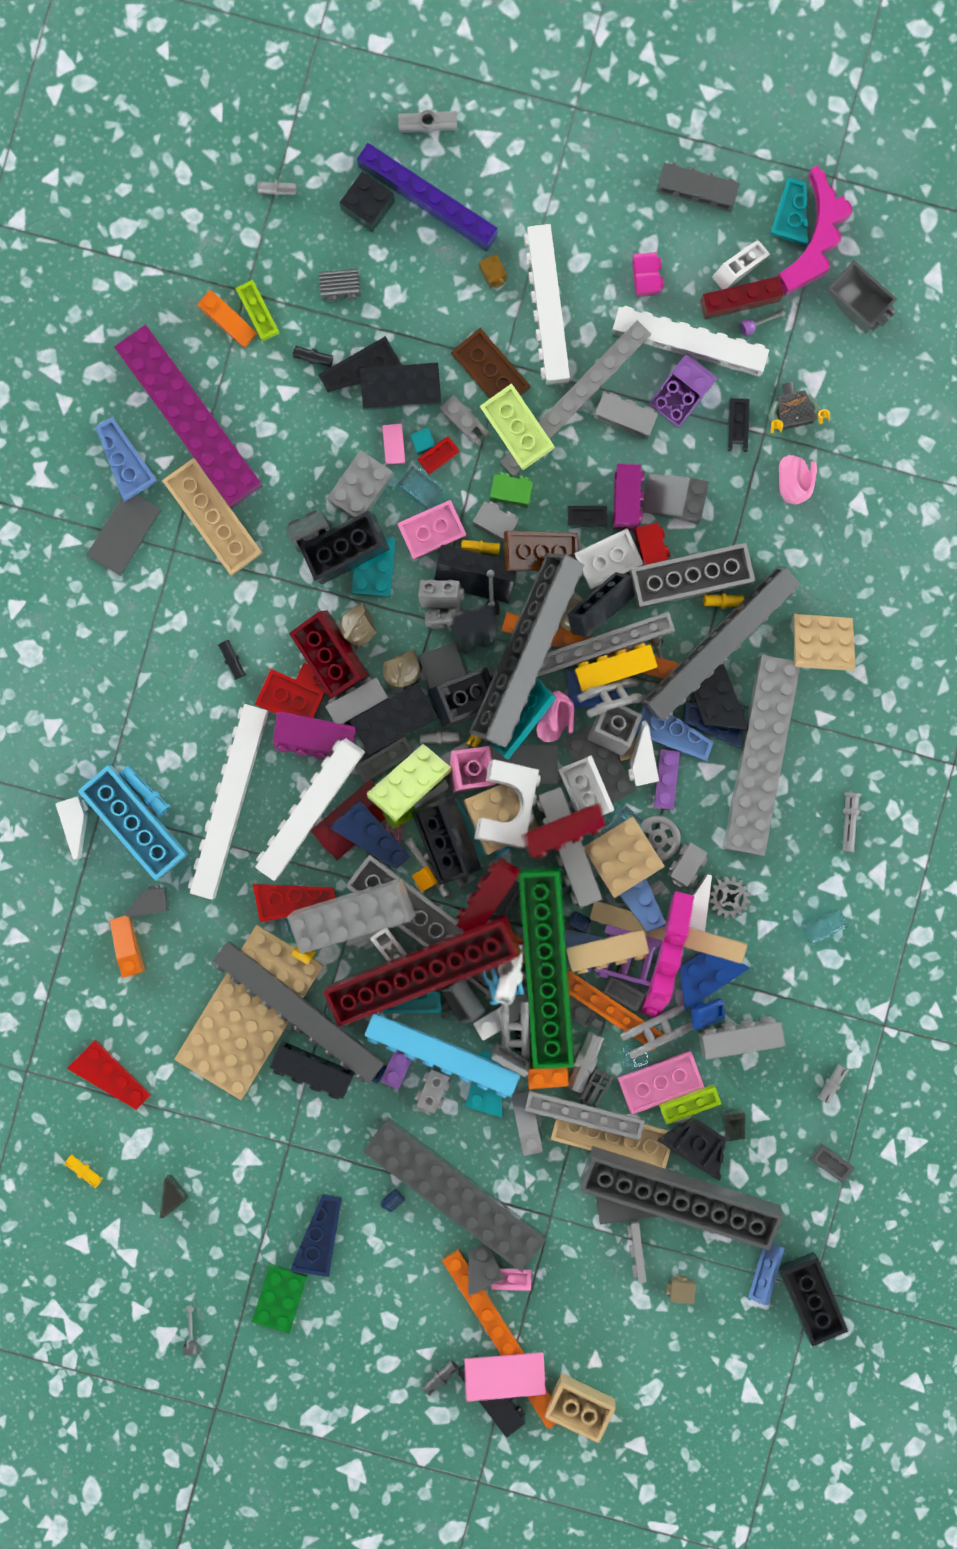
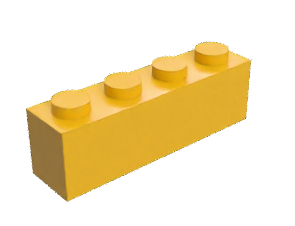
(615, 668)

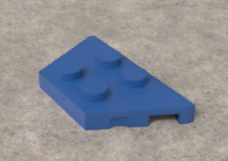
(705, 975)

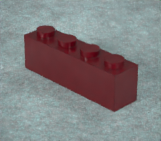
(741, 297)
(489, 895)

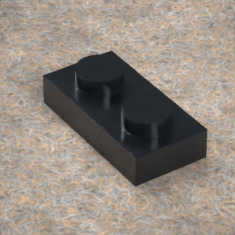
(587, 516)

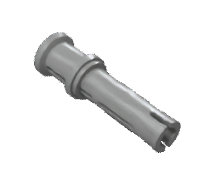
(851, 811)

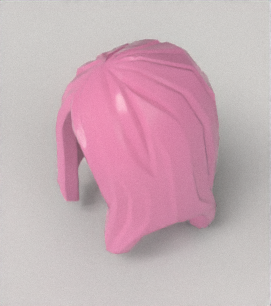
(796, 480)
(556, 718)

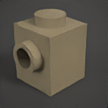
(681, 1289)

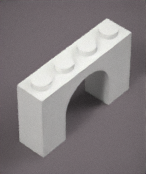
(523, 782)

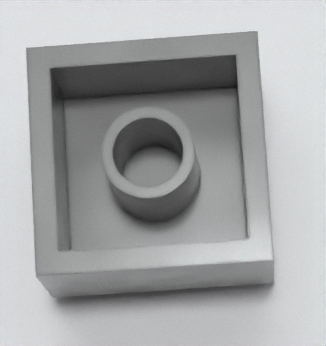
(615, 729)

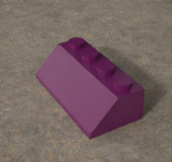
(309, 735)

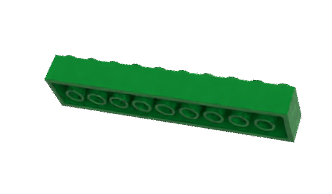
(547, 968)

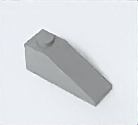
(526, 1125)

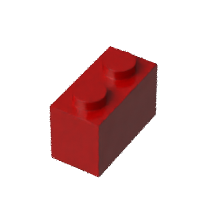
(651, 544)

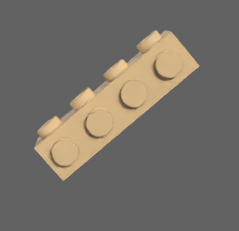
(608, 950)

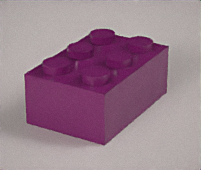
(627, 496)

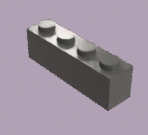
(698, 187)

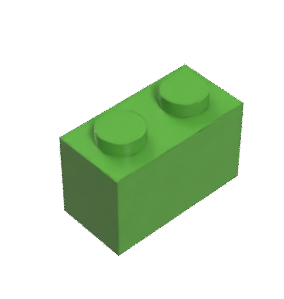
(511, 490)

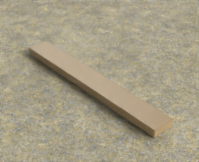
(696, 939)

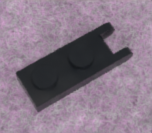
(738, 423)

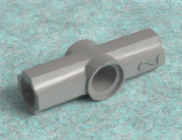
(414, 121)
(585, 1062)

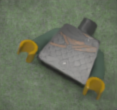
(795, 410)

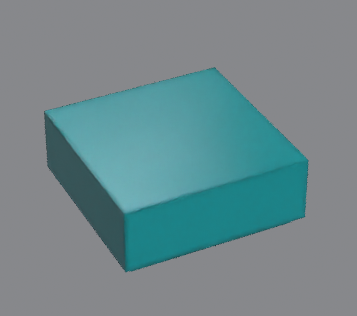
(422, 440)

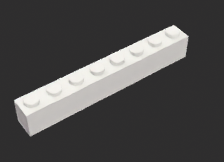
(548, 304)
(696, 342)
(310, 808)

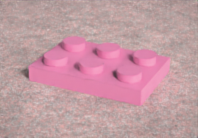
(431, 529)

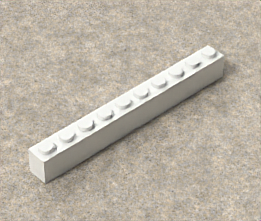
(229, 801)

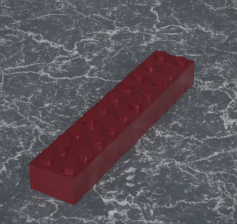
(422, 971)

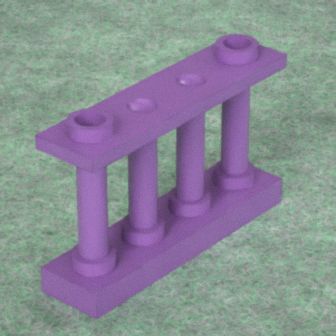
(652, 943)

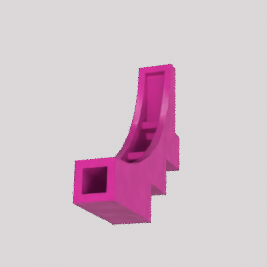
(829, 213)
(670, 955)

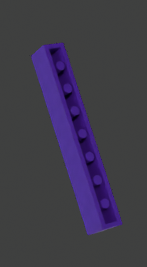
(427, 197)

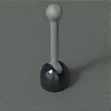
(495, 605)

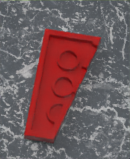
(281, 900)
(108, 1074)

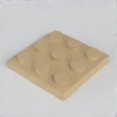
(823, 642)
(498, 805)
(623, 857)

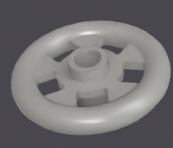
(665, 823)

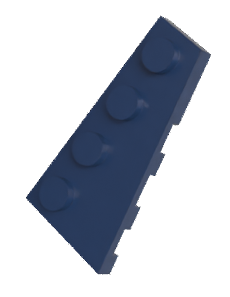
(367, 832)
(318, 1243)

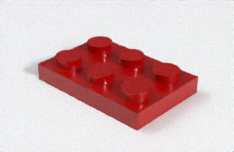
(288, 696)

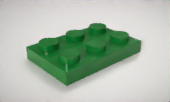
(279, 1298)

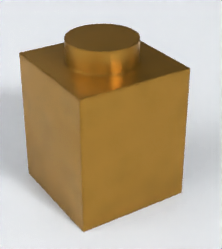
(493, 271)

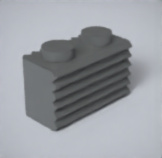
(339, 285)

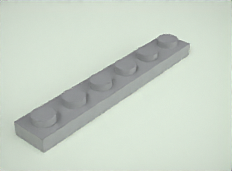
(584, 1115)

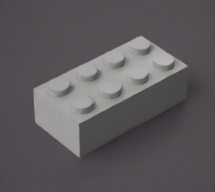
(741, 1038)

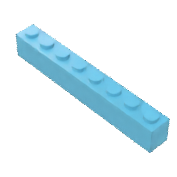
(442, 1054)

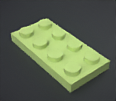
(517, 427)
(409, 782)

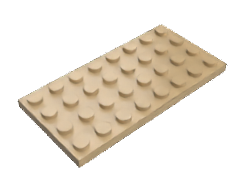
(236, 1028)

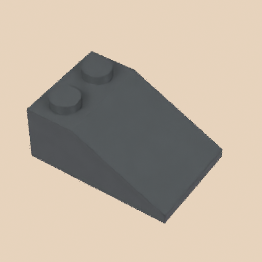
(675, 497)
(307, 529)

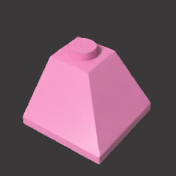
(469, 769)

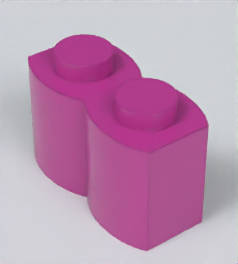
(646, 274)

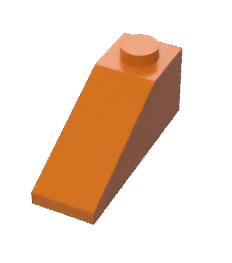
(226, 318)
(126, 947)

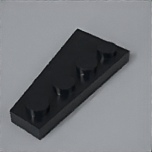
(347, 371)

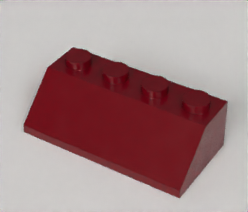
(328, 653)
(564, 830)
(331, 840)

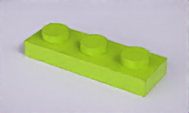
(257, 310)
(690, 1104)

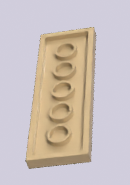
(212, 516)
(645, 1149)

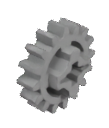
(734, 904)

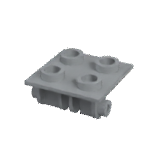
(435, 616)

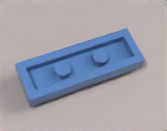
(766, 1274)

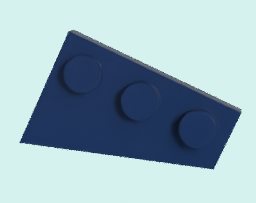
(693, 719)

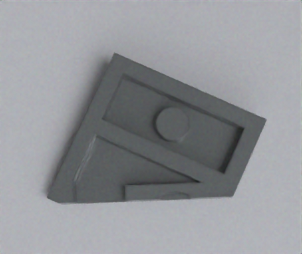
(482, 1269)

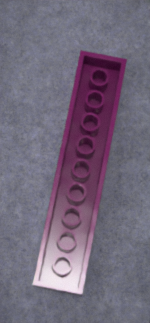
(188, 416)

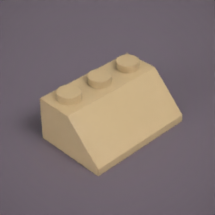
(580, 1408)

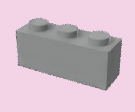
(625, 415)
(356, 701)

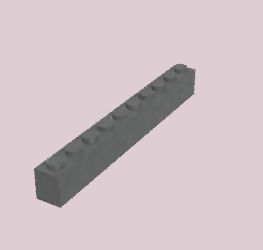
(720, 643)
(298, 1011)

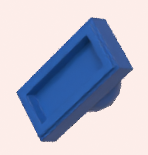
(707, 1013)

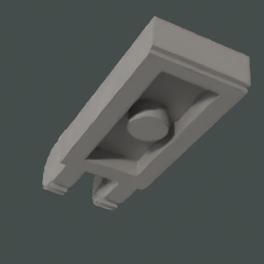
(463, 419)

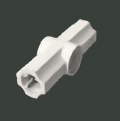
(509, 978)

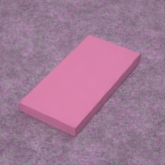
(660, 1082)
(504, 1376)

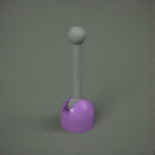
(749, 326)

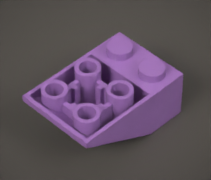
(683, 390)

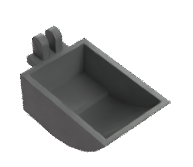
(862, 298)
(462, 1002)

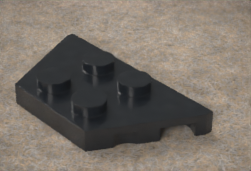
(718, 702)
(697, 1145)

